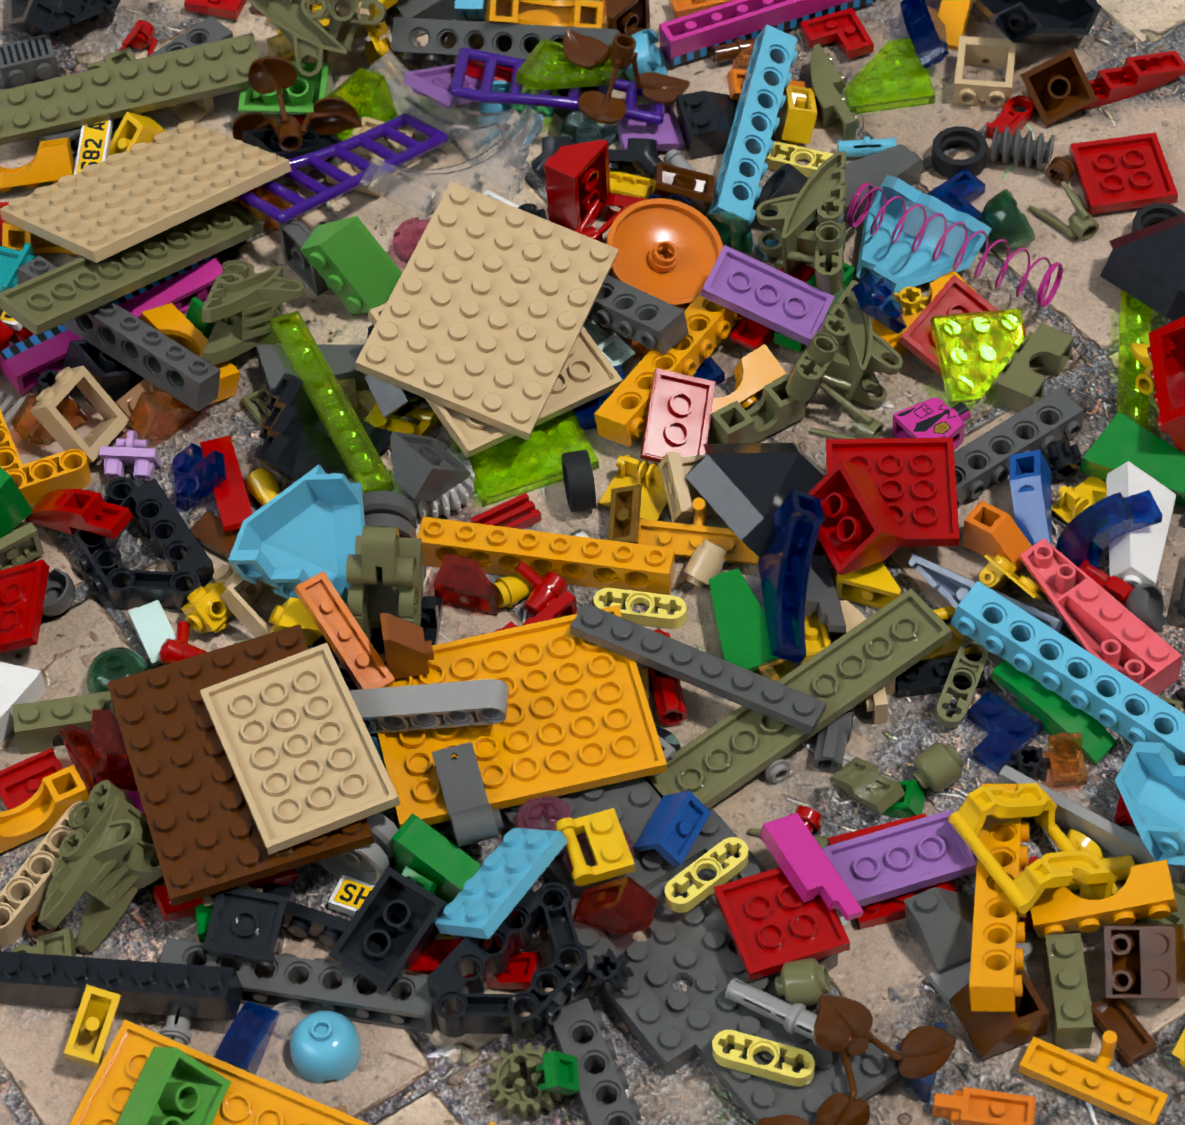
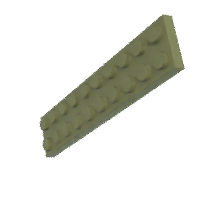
(126, 87)
(88, 285)
(838, 674)

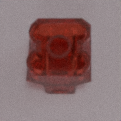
(99, 752)

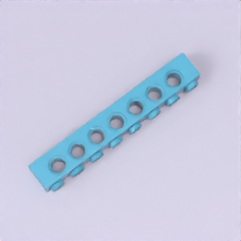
(754, 123)
(1069, 670)

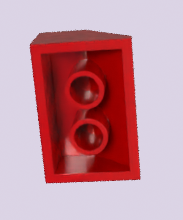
(575, 180)
(857, 521)

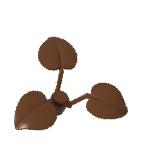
(588, 52)
(329, 117)
(845, 1028)

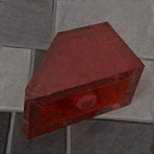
(465, 586)
(617, 907)

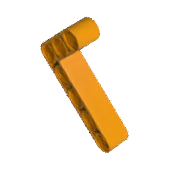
(44, 475)

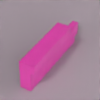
(807, 865)

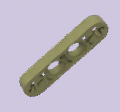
(963, 667)

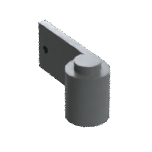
(465, 795)

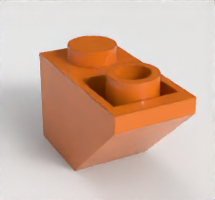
(993, 533)

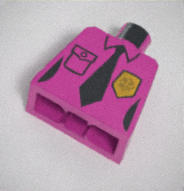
(931, 420)

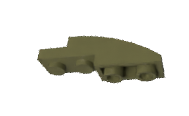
(829, 96)

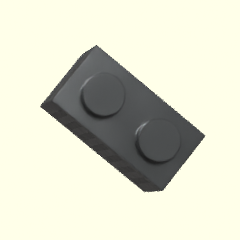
(27, 61)

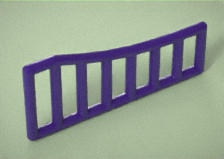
(543, 99)
(343, 151)

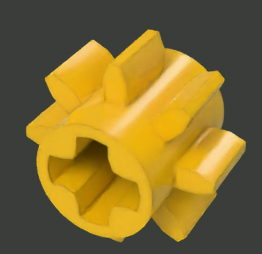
(911, 300)

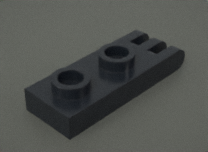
(930, 677)

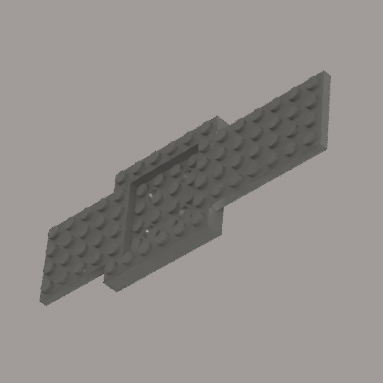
(696, 948)

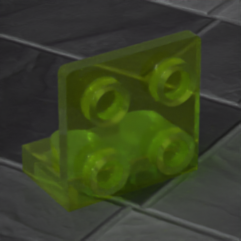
(368, 95)

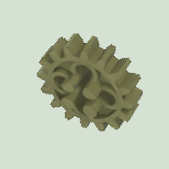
(508, 1072)

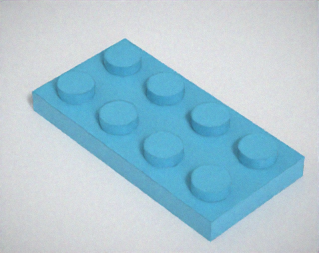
(500, 882)

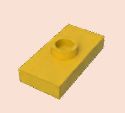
(629, 184)

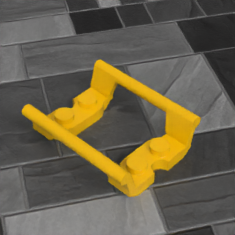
(1053, 868)

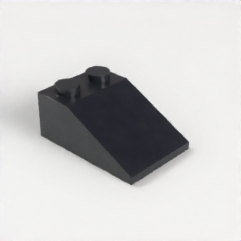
(705, 122)
(268, 140)
(108, 372)
(389, 930)

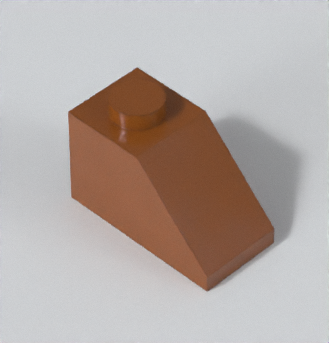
(405, 647)

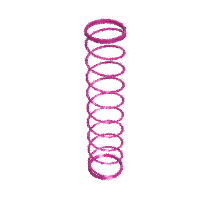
(1045, 280)

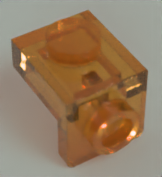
(1066, 760)

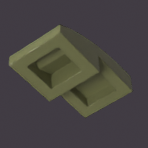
(867, 786)

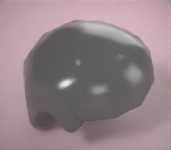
(59, 593)
(1148, 605)

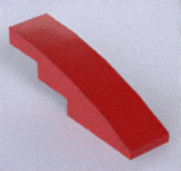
(1136, 77)
(230, 494)
(516, 975)

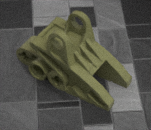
(311, 36)
(811, 225)
(243, 308)
(844, 357)
(385, 577)
(107, 857)

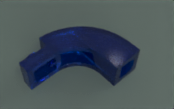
(1104, 522)

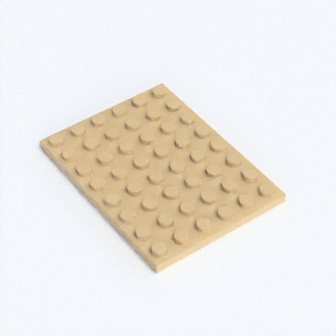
(143, 191)
(487, 310)

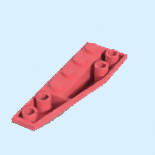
(1101, 621)

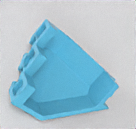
(897, 261)
(302, 534)
(1155, 798)

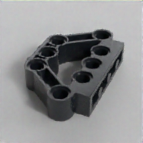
(171, 540)
(499, 1012)

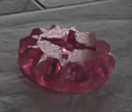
(532, 811)

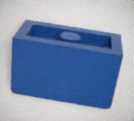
(674, 827)

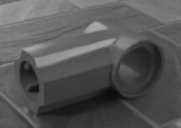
(832, 744)

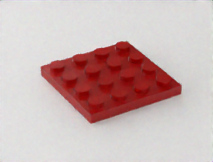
(914, 481)

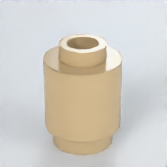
(705, 563)

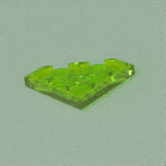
(549, 69)
(890, 81)
(975, 350)

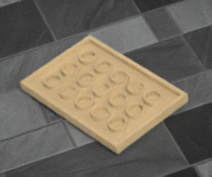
(299, 748)

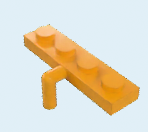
(686, 537)
(1093, 1080)

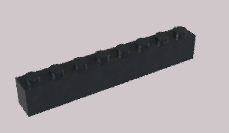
(143, 985)

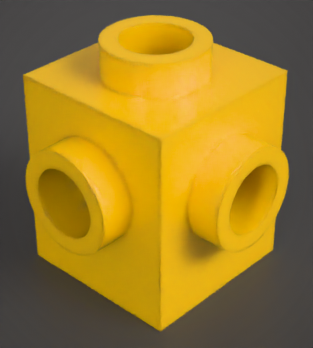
(205, 609)

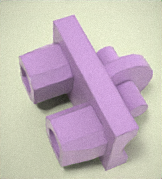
(130, 453)

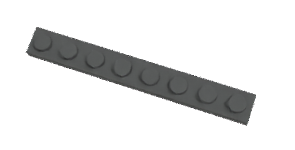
(698, 668)

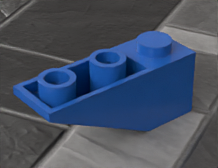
(1031, 495)

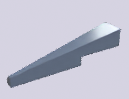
(955, 588)

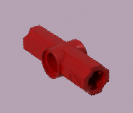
(667, 695)

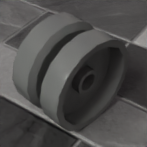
(390, 510)

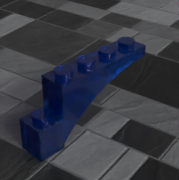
(786, 572)

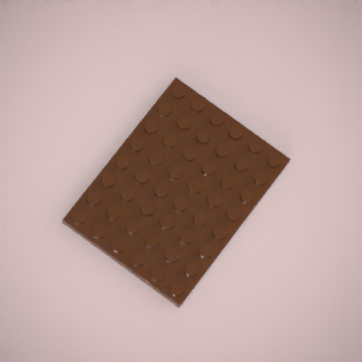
(187, 784)

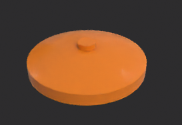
(664, 249)

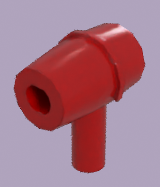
(544, 589)
(178, 649)

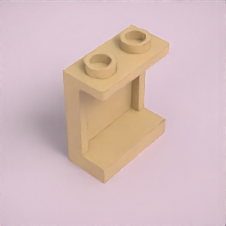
(678, 489)

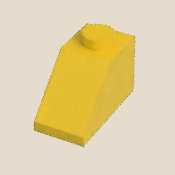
(798, 115)
(133, 130)
(868, 586)
(293, 614)
(92, 1027)

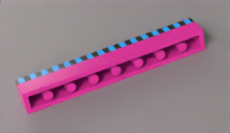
(696, 33)
(48, 350)

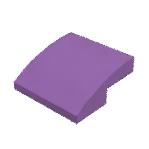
(667, 134)

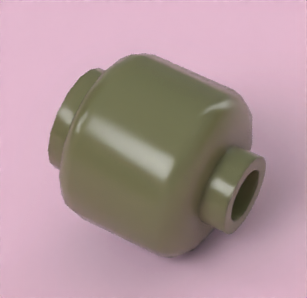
(937, 767)
(803, 981)

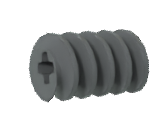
(1022, 148)

